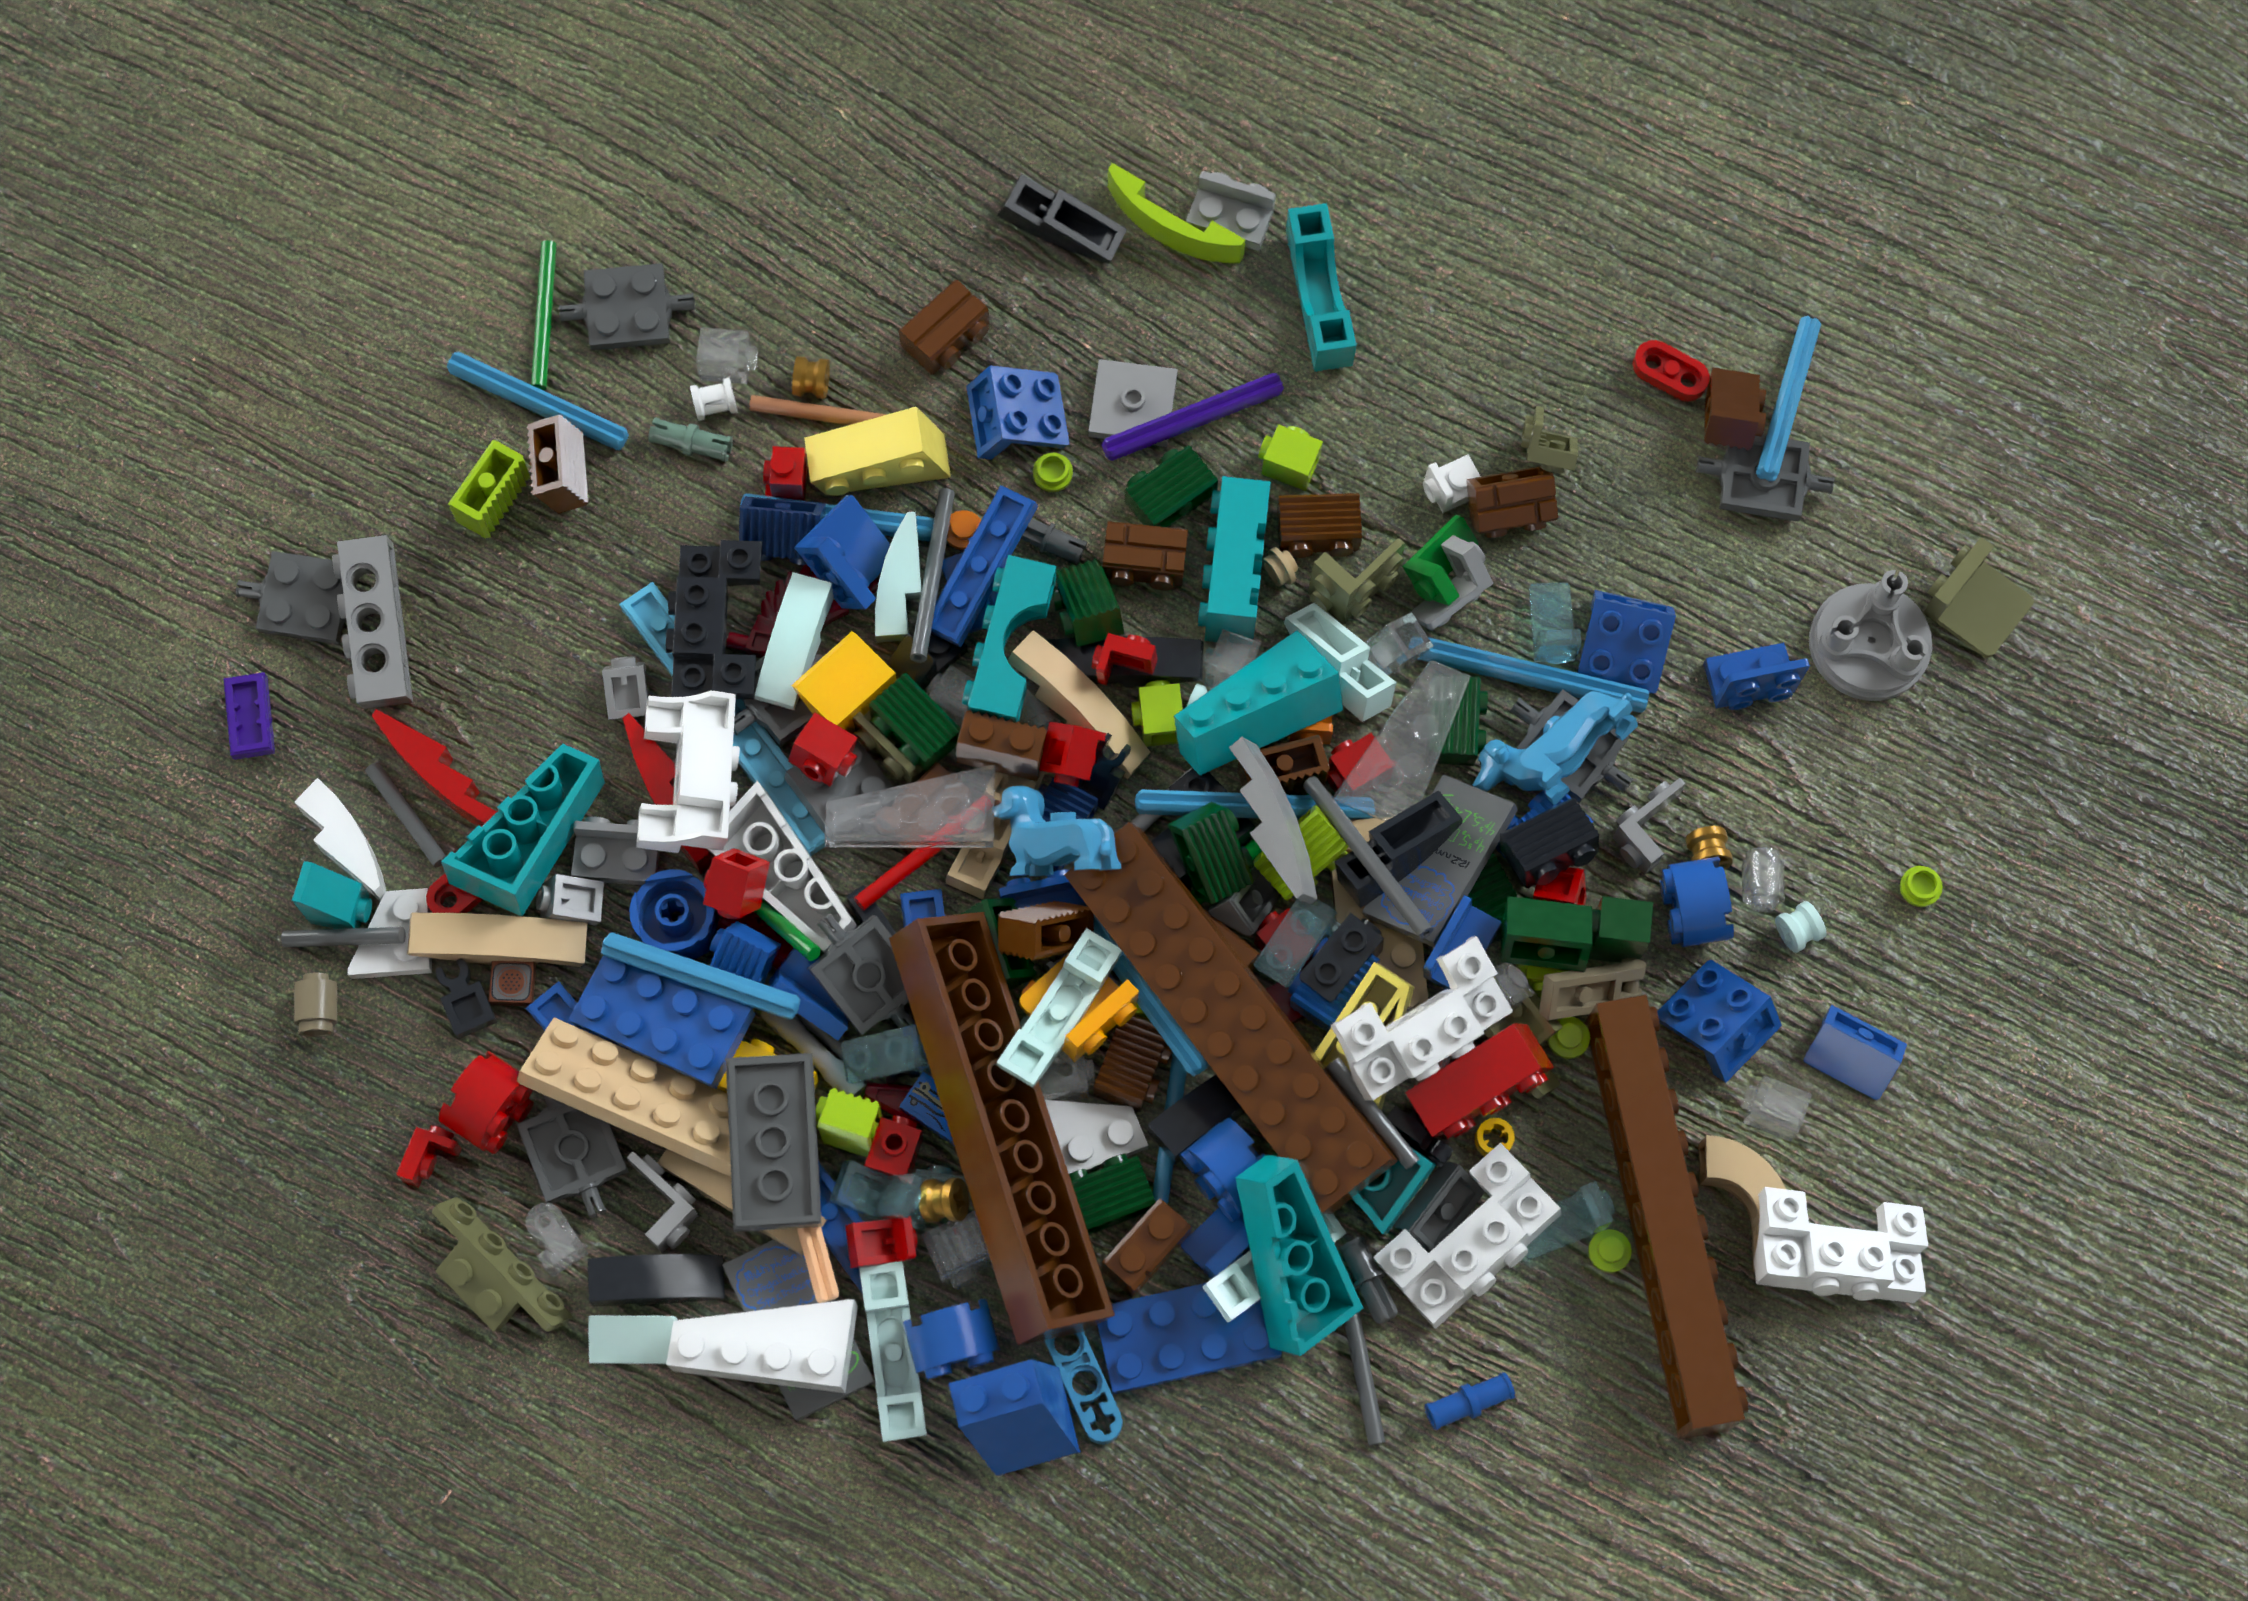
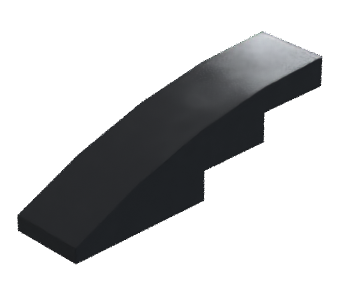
(1177, 661)

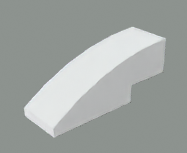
(341, 837)

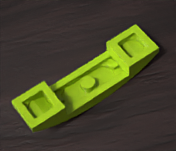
(1213, 244)

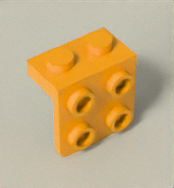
(1110, 1007)

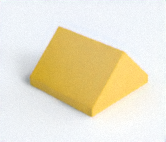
(844, 682)

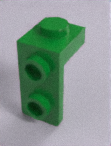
(1431, 567)

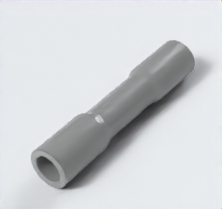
(831, 1068)

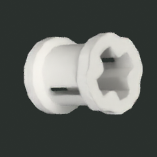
(713, 399)

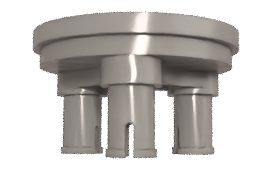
(1871, 640)

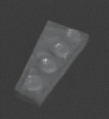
(1407, 748)
(923, 814)

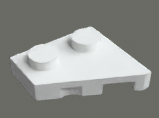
(392, 959)
(1094, 1132)

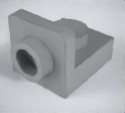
(625, 687)
(571, 899)

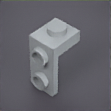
(1470, 582)
(1635, 844)
(672, 1226)

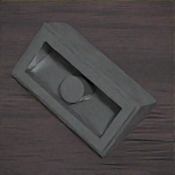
(1248, 906)
(1440, 1205)

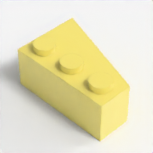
(878, 453)
(1390, 999)

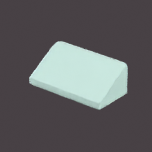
(629, 1339)

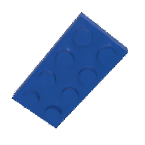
(663, 1019)
(1178, 1338)

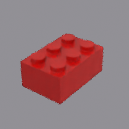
(1480, 1081)

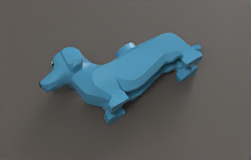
(1560, 748)
(1055, 841)

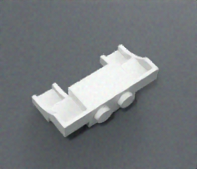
(703, 768)
(1430, 1032)
(1478, 1247)
(1839, 1258)

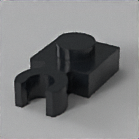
(1105, 773)
(466, 1004)
(1417, 1136)

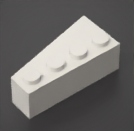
(793, 878)
(772, 1346)

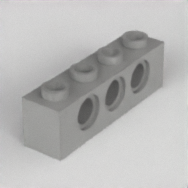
(392, 682)

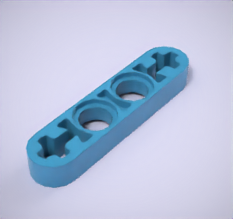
(1085, 1361)

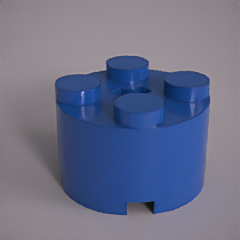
(1698, 902)
(653, 908)
(1217, 1160)
(951, 1338)

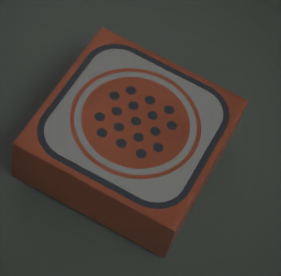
(512, 983)

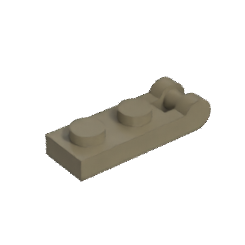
(1578, 992)

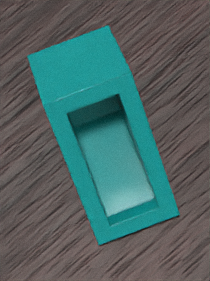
(331, 898)

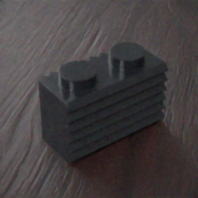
(1550, 843)

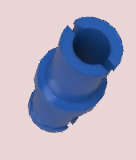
(1469, 1401)

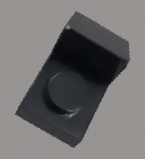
(939, 658)

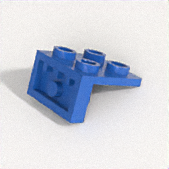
(1017, 409)
(846, 552)
(1627, 640)
(1753, 675)
(1721, 1017)

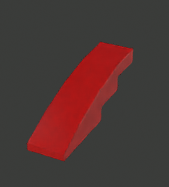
(431, 765)
(658, 776)

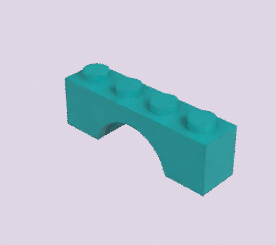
(1314, 267)
(1022, 596)

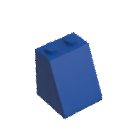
(1016, 1415)

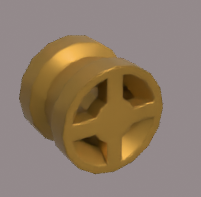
(810, 377)
(1710, 843)
(944, 1200)

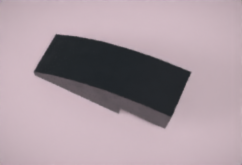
(1061, 220)
(1401, 845)
(1193, 1117)
(655, 1279)

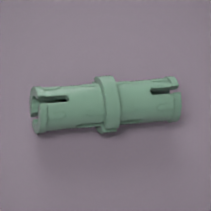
(690, 439)

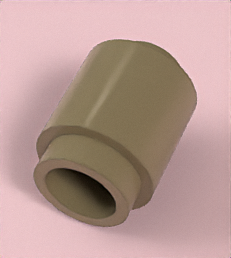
(315, 1005)

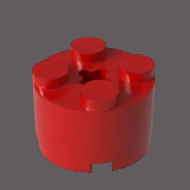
(486, 1103)

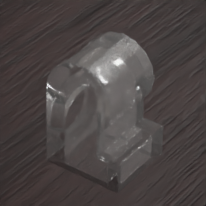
(554, 1232)

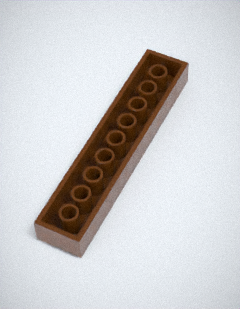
(1233, 1021)
(1000, 1129)
(1664, 1218)

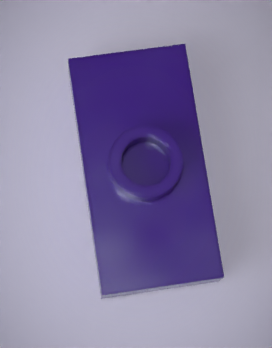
(249, 716)

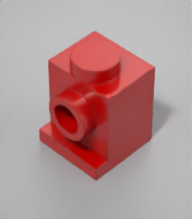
(786, 473)
(1069, 752)

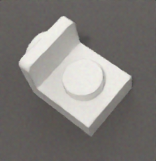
(1448, 483)

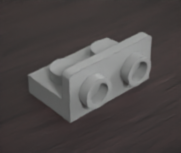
(1233, 205)
(610, 853)

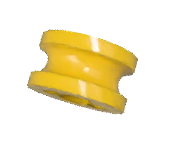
(1486, 1127)

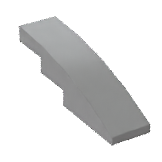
(1280, 832)

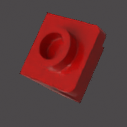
(1130, 652)
(881, 1242)

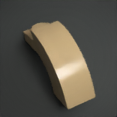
(1738, 1171)

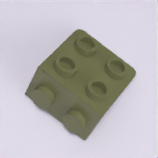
(1346, 596)
(1977, 601)

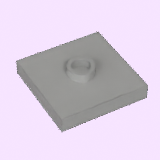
(1130, 396)

